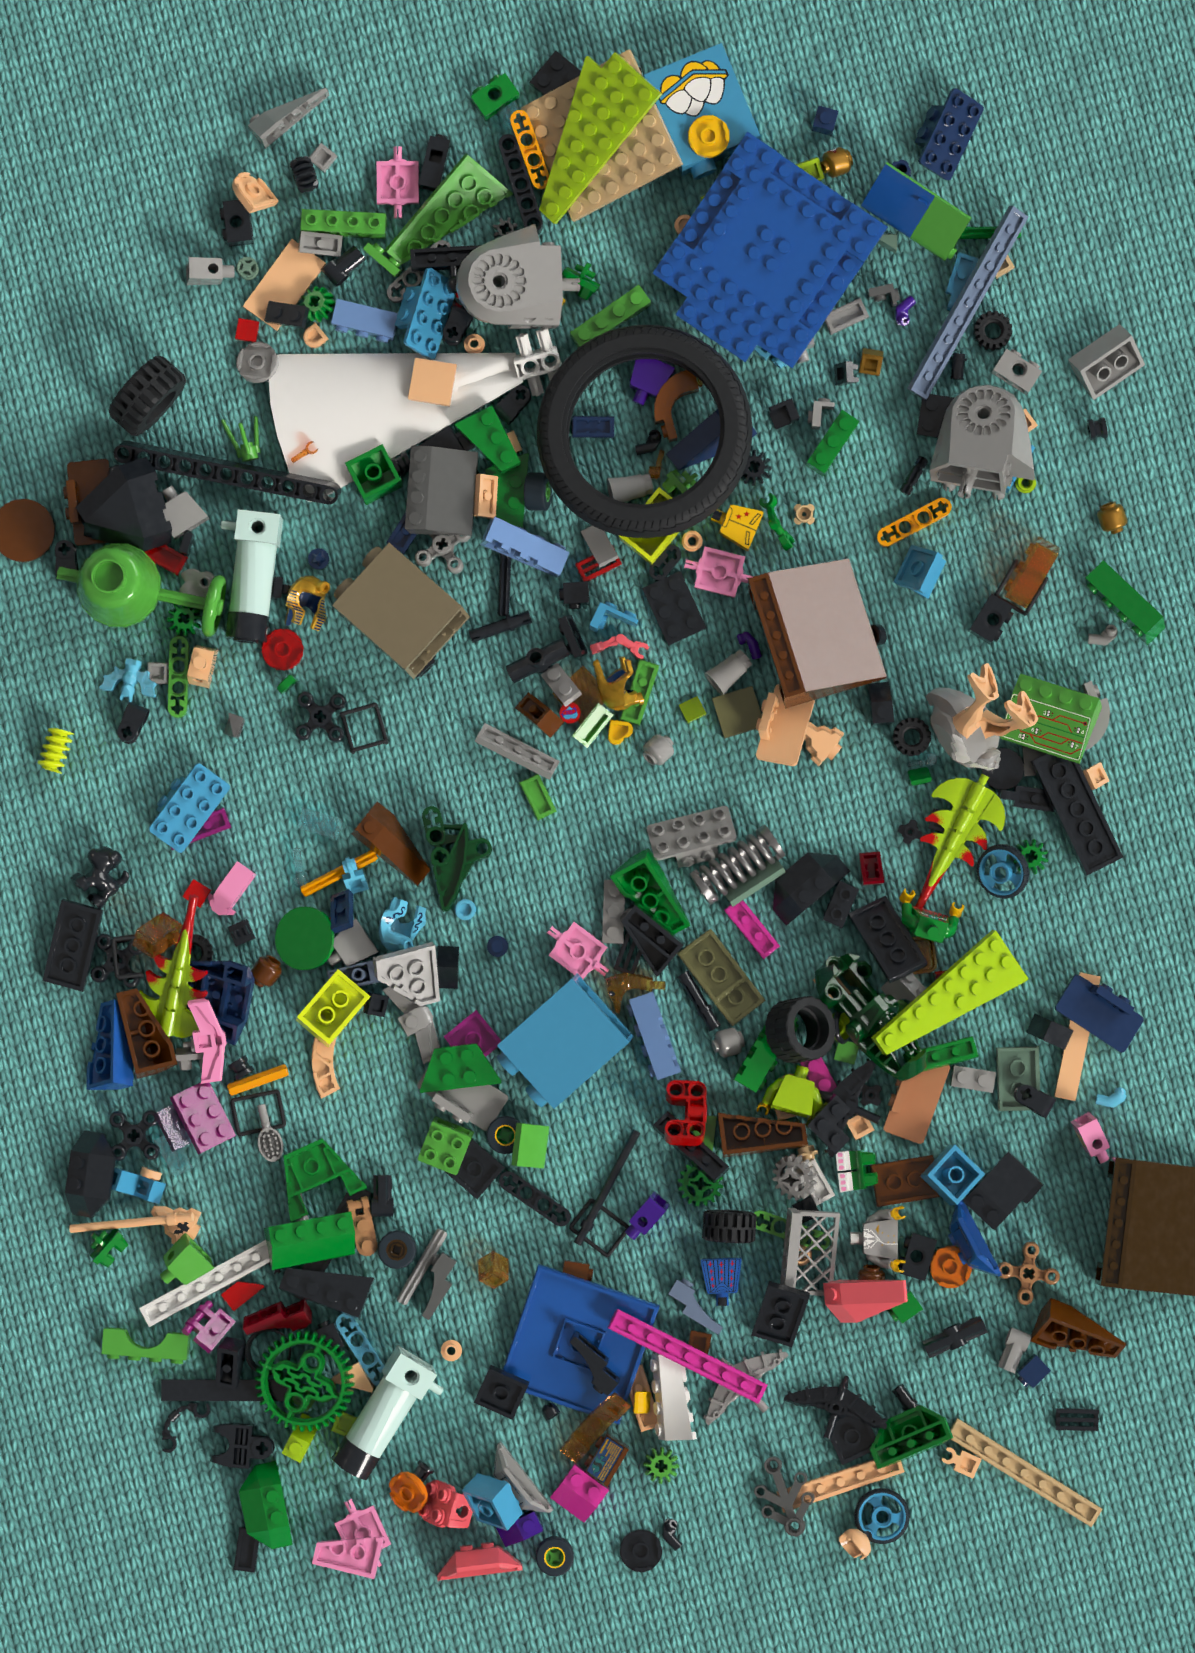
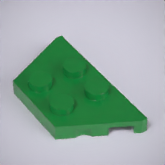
(510, 492)
(458, 1068)

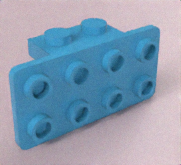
(425, 313)
(188, 806)

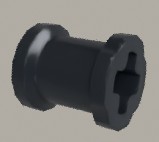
(423, 1471)

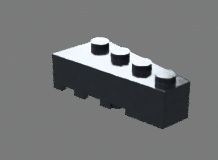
(332, 1290)

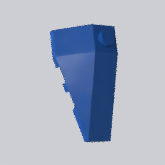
(111, 1059)

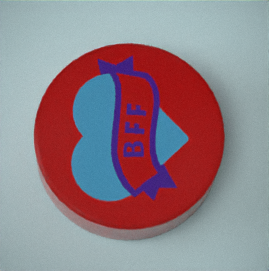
(570, 713)

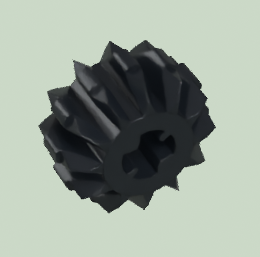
(304, 174)
(760, 471)

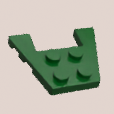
(312, 1167)

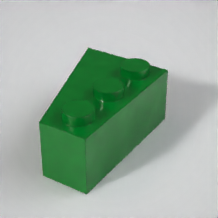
(490, 439)

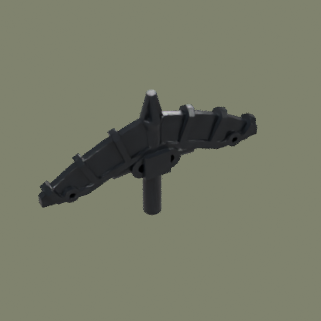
(849, 1091)
(838, 1404)

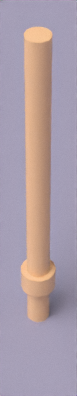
(170, 1219)

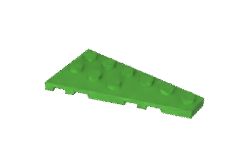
(453, 204)

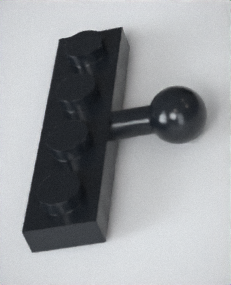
(441, 259)

